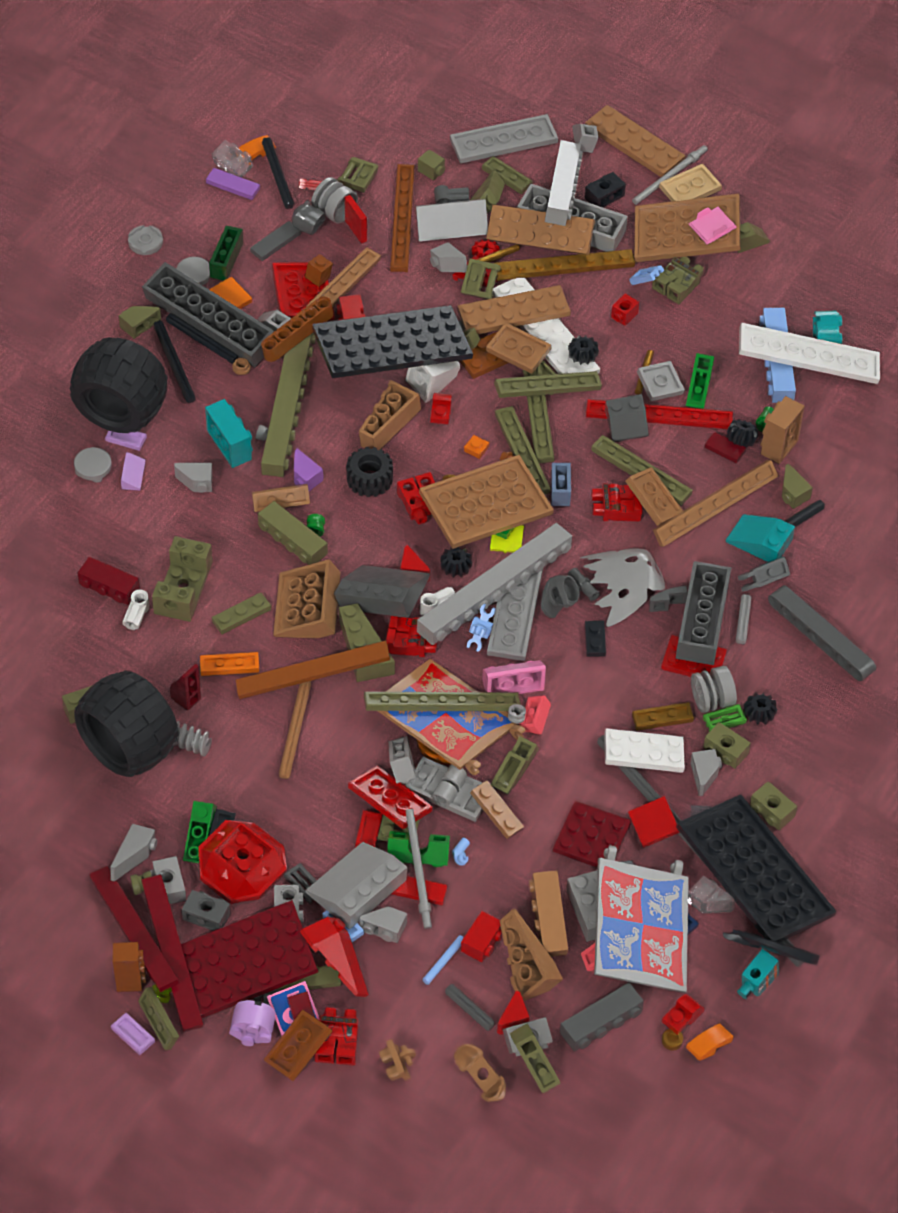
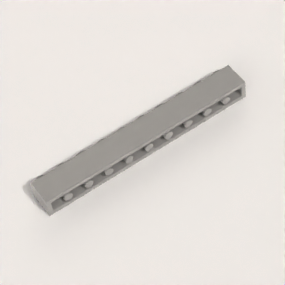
(494, 584)

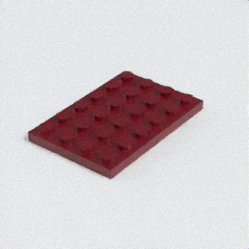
(248, 958)

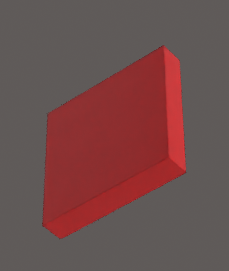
(355, 219)
(653, 821)

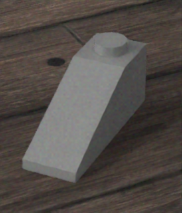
(401, 760)
(133, 850)

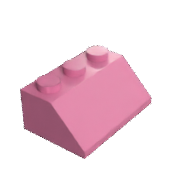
(515, 677)

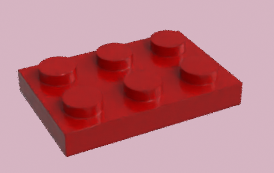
(686, 667)

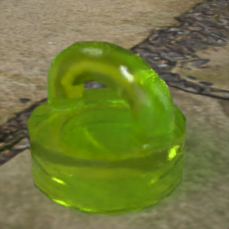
(166, 993)

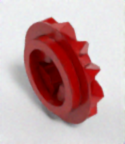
(477, 249)

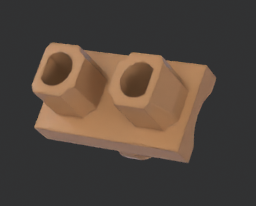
(393, 1053)

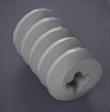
(193, 741)

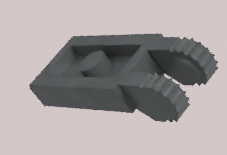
(766, 573)

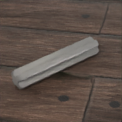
(743, 619)

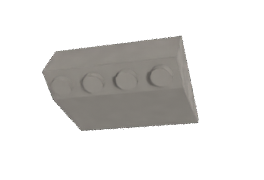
(358, 883)

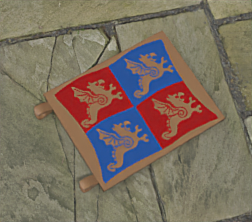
(451, 734)

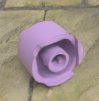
(252, 1023)

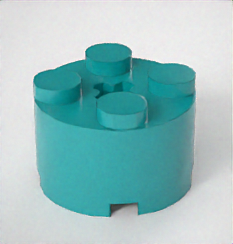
(827, 325)

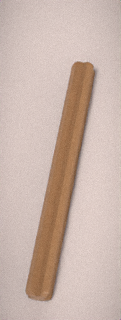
(294, 730)

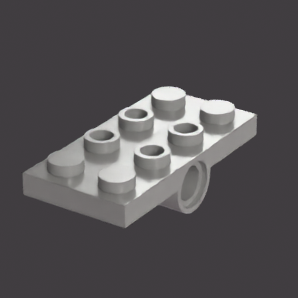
(446, 788)

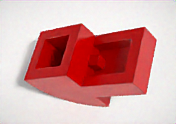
(441, 408)
(682, 1014)

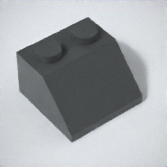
(626, 418)

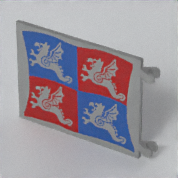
(641, 924)

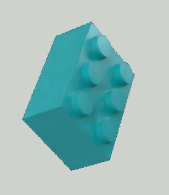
(229, 433)

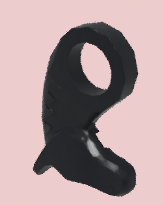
(756, 941)

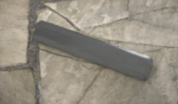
(470, 1007)

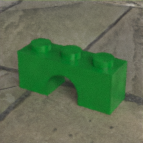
(434, 853)

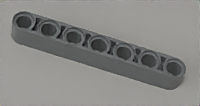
(822, 633)

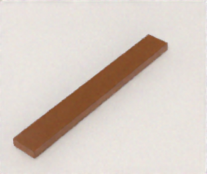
(402, 218)
(312, 669)

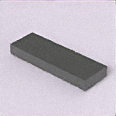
(275, 241)

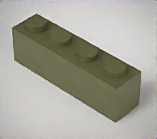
(292, 533)

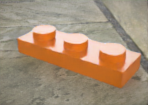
(229, 663)

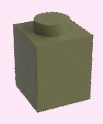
(431, 164)

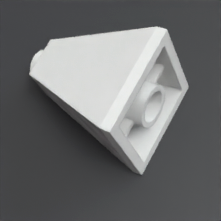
(431, 378)

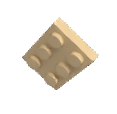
(691, 184)

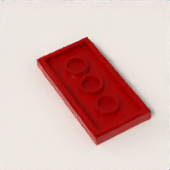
(389, 797)

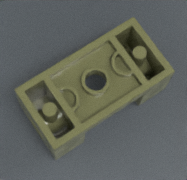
(190, 565)

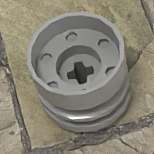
(331, 199)
(713, 689)

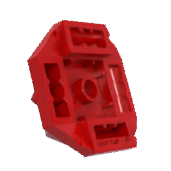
(235, 877)

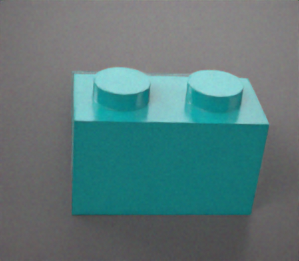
(762, 536)

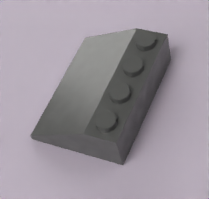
(382, 590)

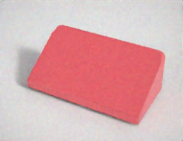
(536, 714)

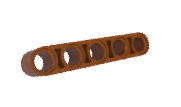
(296, 329)

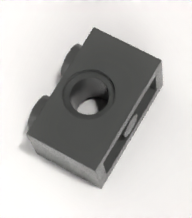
(213, 919)

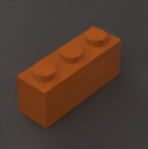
(128, 967)

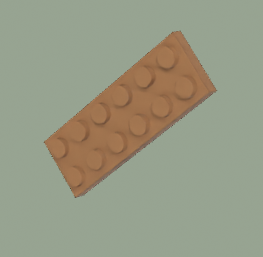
(635, 141)
(530, 229)
(514, 309)

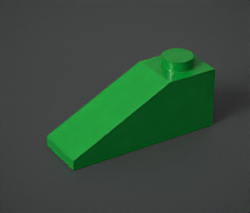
(700, 381)

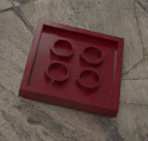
(589, 833)

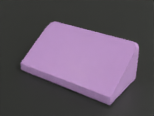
(132, 472)

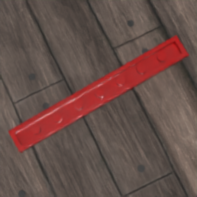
(671, 415)

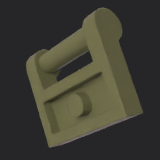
(361, 177)
(475, 276)

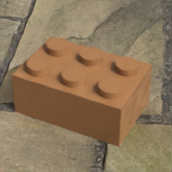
(782, 429)

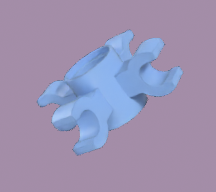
(481, 627)

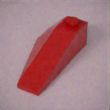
(336, 945)

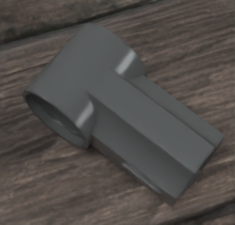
(445, 195)

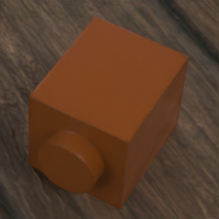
(319, 270)

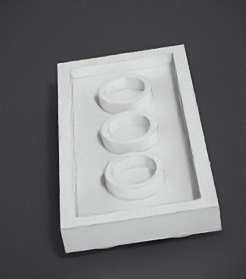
(644, 750)

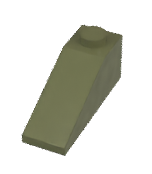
(490, 190)
(534, 1058)

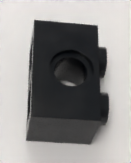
(605, 190)

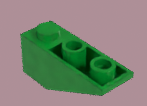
(199, 829)

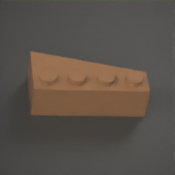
(389, 416)

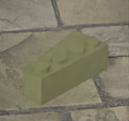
(360, 633)

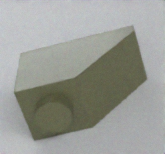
(751, 237)
(138, 319)
(795, 488)

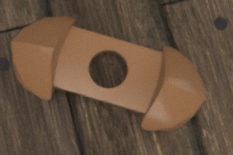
(471, 1059)

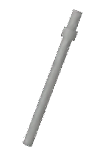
(691, 158)
(424, 906)

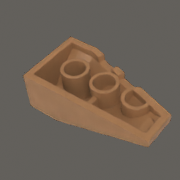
(530, 963)

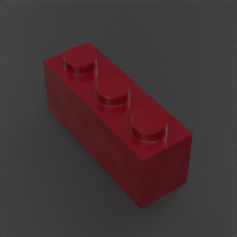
(108, 580)

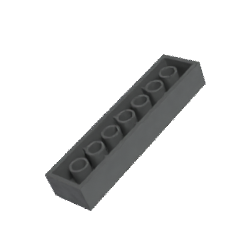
(207, 312)

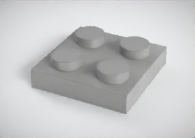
(660, 381)

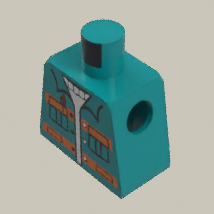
(759, 974)

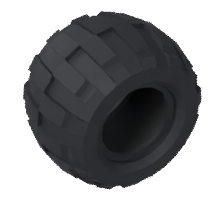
(118, 385)
(126, 723)

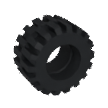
(369, 483)

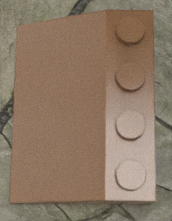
(307, 601)

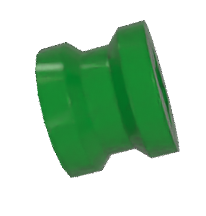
(316, 523)

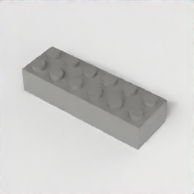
(608, 225)

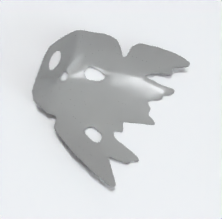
(622, 575)

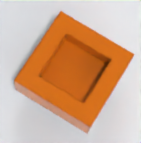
(476, 446)

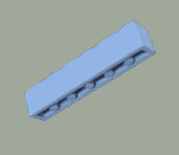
(778, 374)

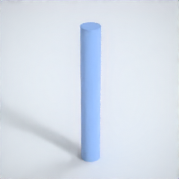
(443, 960)

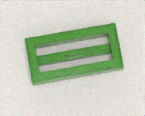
(727, 720)

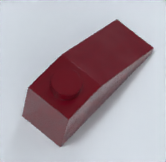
(187, 688)

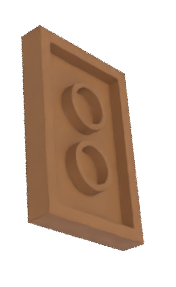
(518, 348)
(654, 496)

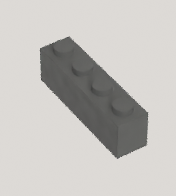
(601, 1017)

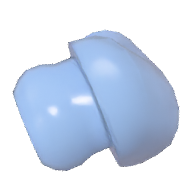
(459, 852)

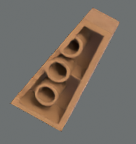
(548, 912)

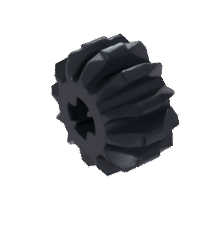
(583, 349)
(742, 433)
(456, 561)
(760, 708)

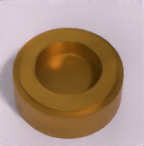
(671, 1040)

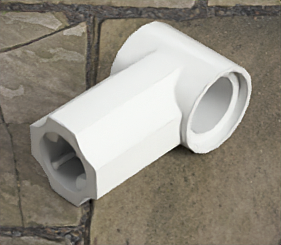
(429, 601)
(136, 610)

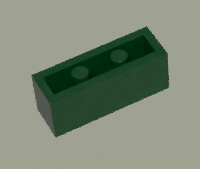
(226, 253)

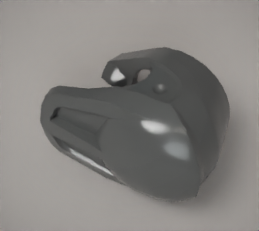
(308, 218)
(559, 593)

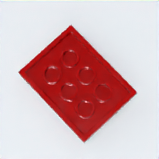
(293, 288)

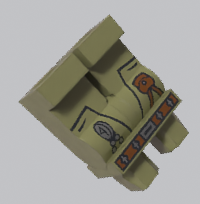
(678, 278)

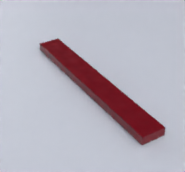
(133, 928)
(172, 951)

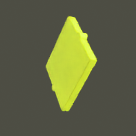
(510, 544)

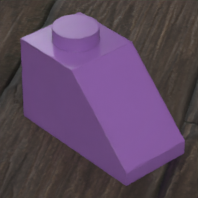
(306, 471)

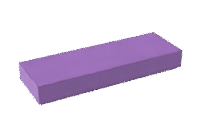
(233, 183)

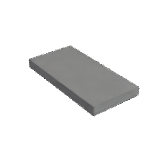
(451, 220)

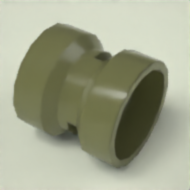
(136, 882)

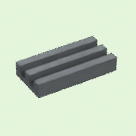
(307, 875)

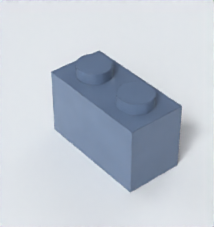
(560, 484)

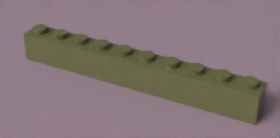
(286, 407)

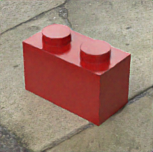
(481, 937)

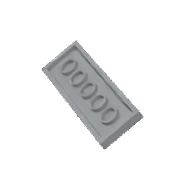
(503, 138)
(514, 620)

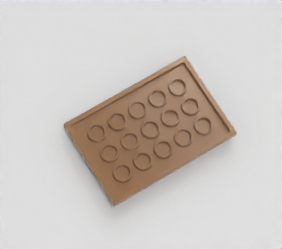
(665, 232)
(486, 501)

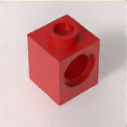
(625, 309)

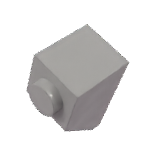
(448, 259)
(195, 476)
(705, 769)

